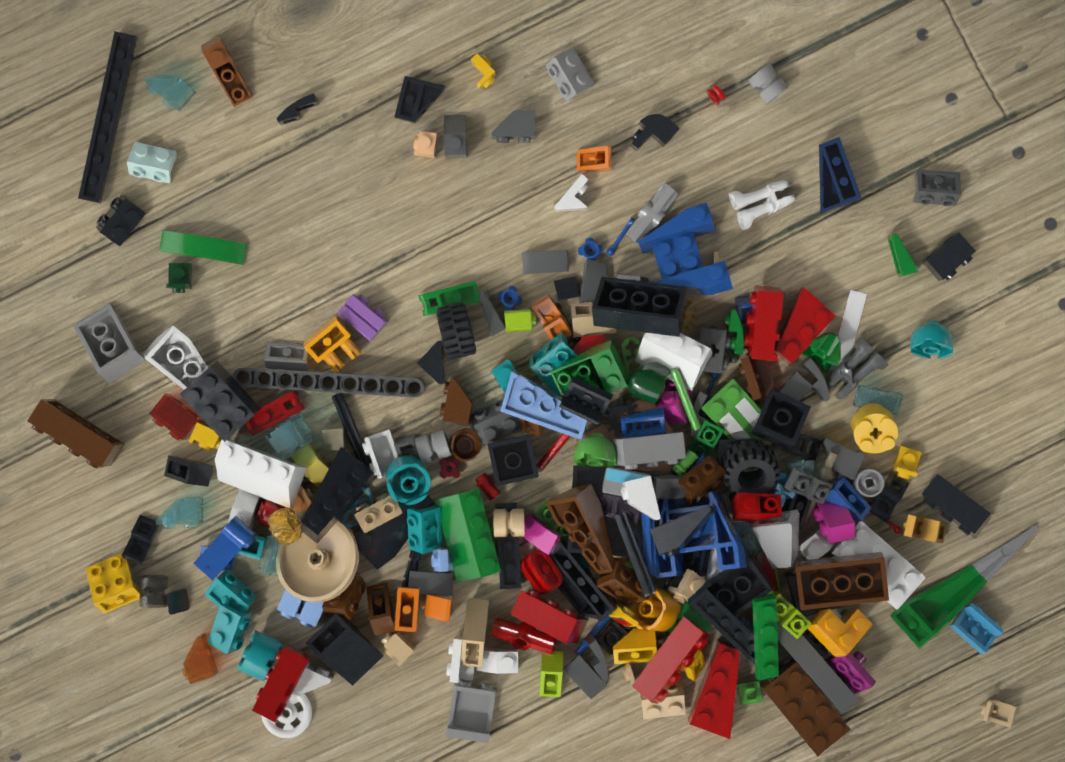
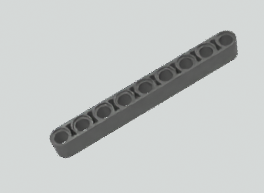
(319, 378)

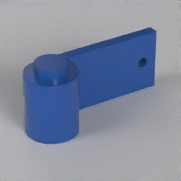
(225, 547)

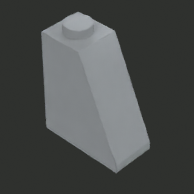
(779, 538)

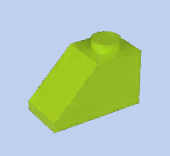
(551, 674)

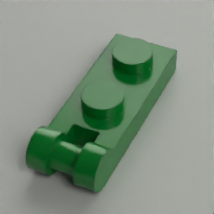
(466, 293)

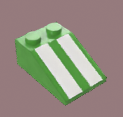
(732, 410)

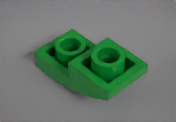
(734, 325)
(706, 438)

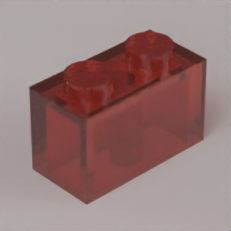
(175, 417)

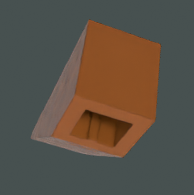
(226, 71)

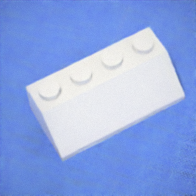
(259, 472)

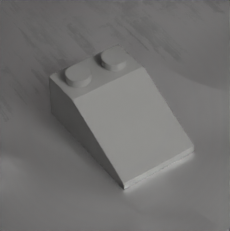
(109, 344)

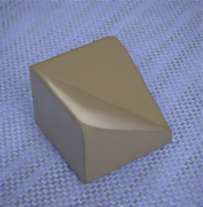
(333, 439)

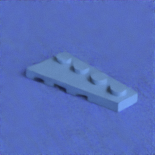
(537, 405)

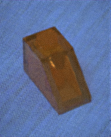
(199, 661)

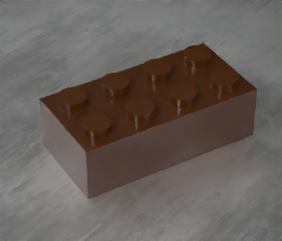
(75, 432)
(841, 580)
(805, 707)

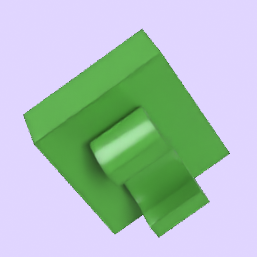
(749, 692)

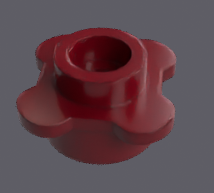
(445, 472)

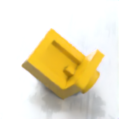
(483, 65)

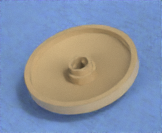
(321, 569)

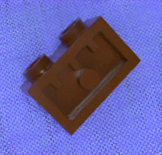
(622, 585)

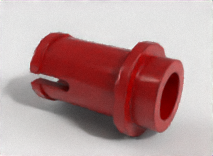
(487, 486)

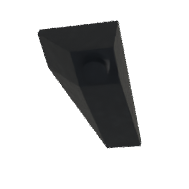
(386, 540)

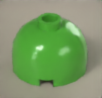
(595, 451)

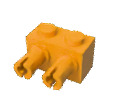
(328, 338)

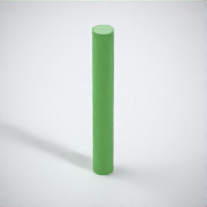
(685, 399)

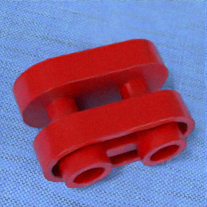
(541, 571)

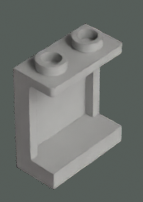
(471, 711)

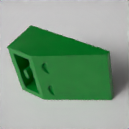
(596, 366)

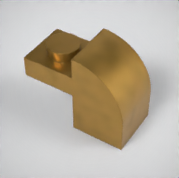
(924, 528)

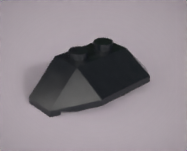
(580, 584)

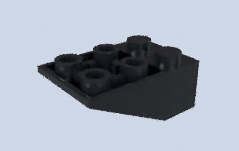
(344, 648)

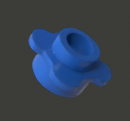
(589, 243)
(503, 296)

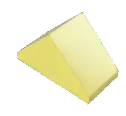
(315, 466)

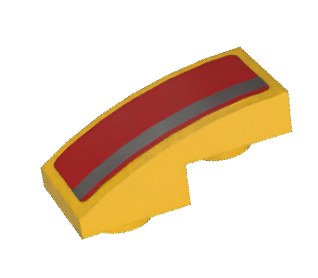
(624, 616)

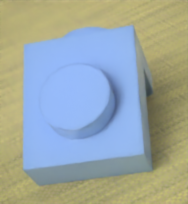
(441, 560)

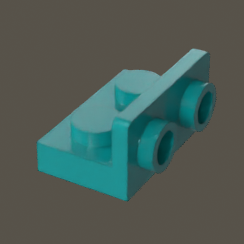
(424, 529)
(231, 591)

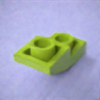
(790, 617)

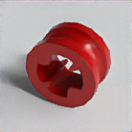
(715, 94)

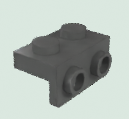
(493, 423)

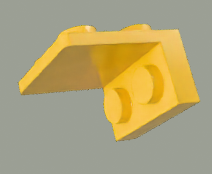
(112, 584)

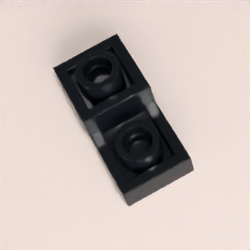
(611, 635)

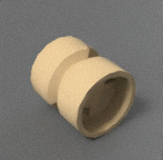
(509, 522)

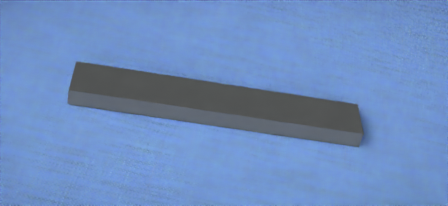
(817, 669)

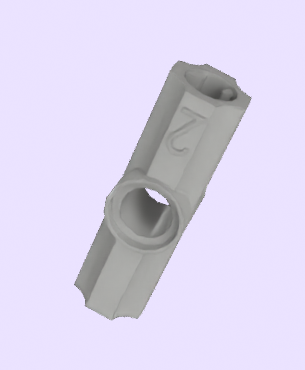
(652, 213)

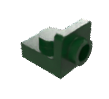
(179, 277)

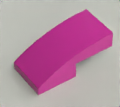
(540, 535)

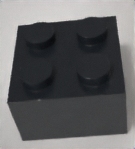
(780, 419)
(513, 460)

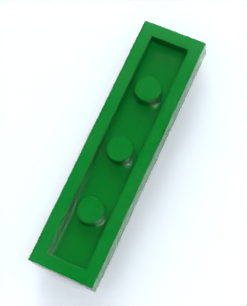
(765, 637)

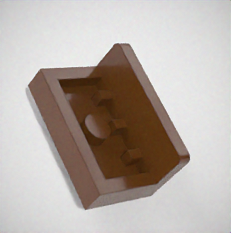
(758, 377)
(701, 480)
(348, 601)

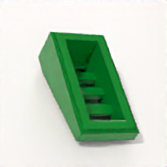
(902, 260)

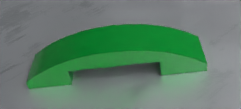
(203, 247)

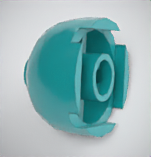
(932, 339)

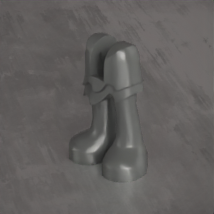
(844, 373)

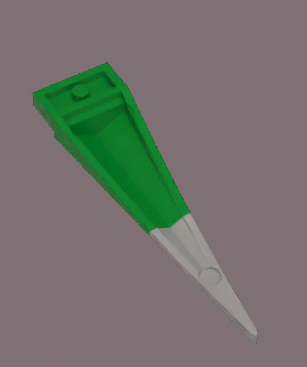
(935, 608)

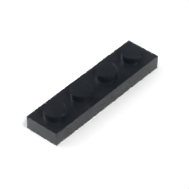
(509, 555)

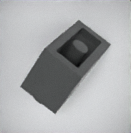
(455, 136)
(847, 461)

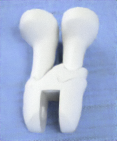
(770, 205)

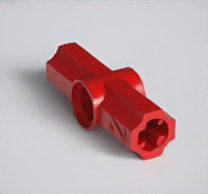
(523, 636)

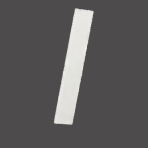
(850, 324)

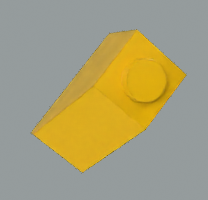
(635, 647)

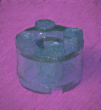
(289, 435)

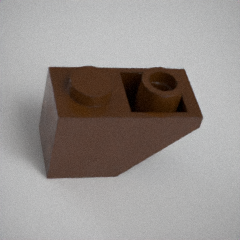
(457, 405)

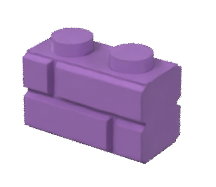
(363, 317)

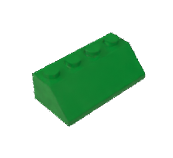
(468, 535)

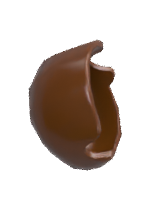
(465, 444)

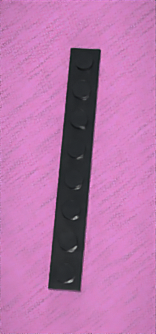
(107, 117)

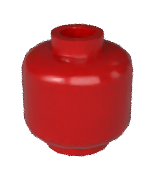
(264, 511)

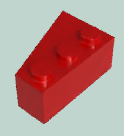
(763, 322)
(804, 323)
(549, 617)
(281, 683)

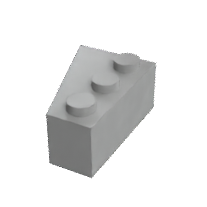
(649, 449)

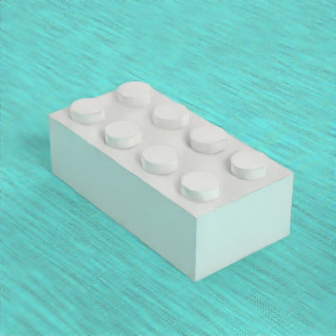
(901, 575)

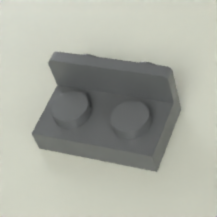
(937, 187)

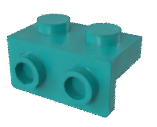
(229, 629)

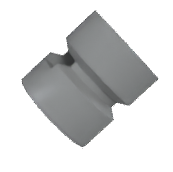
(768, 83)
(433, 446)
(868, 482)

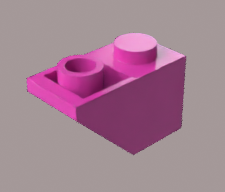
(672, 404)
(834, 521)

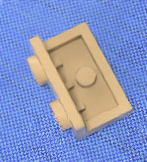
(378, 513)
(671, 706)

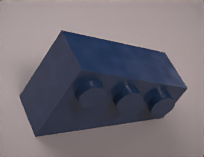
(836, 177)

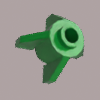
(824, 350)

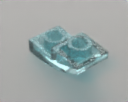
(870, 395)

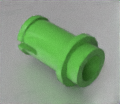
(684, 464)

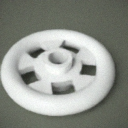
(304, 716)

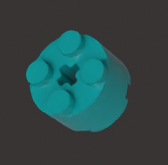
(402, 469)
(259, 655)

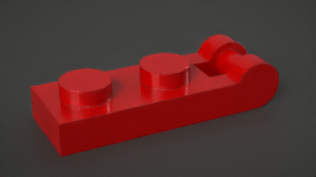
(274, 413)

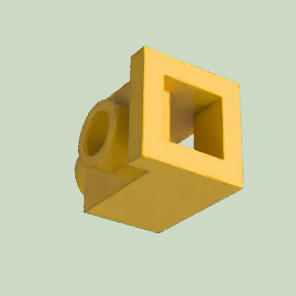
(205, 436)

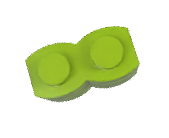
(519, 320)

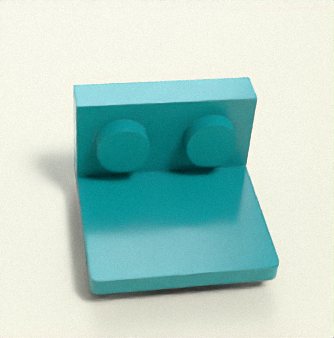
(549, 357)

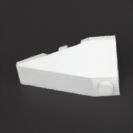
(176, 357)

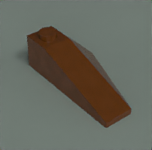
(584, 520)

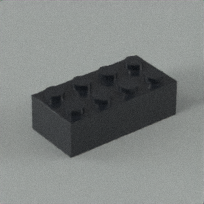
(640, 306)

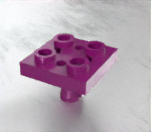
(851, 671)

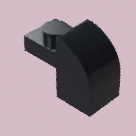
(658, 127)

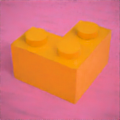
(839, 634)

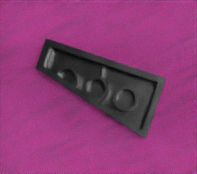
(337, 493)

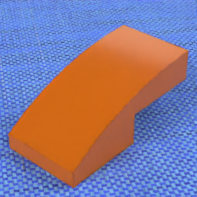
(551, 317)

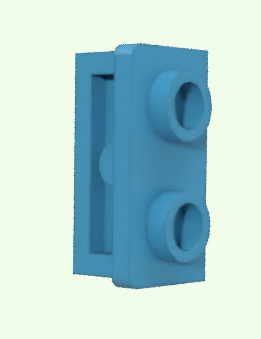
(976, 627)

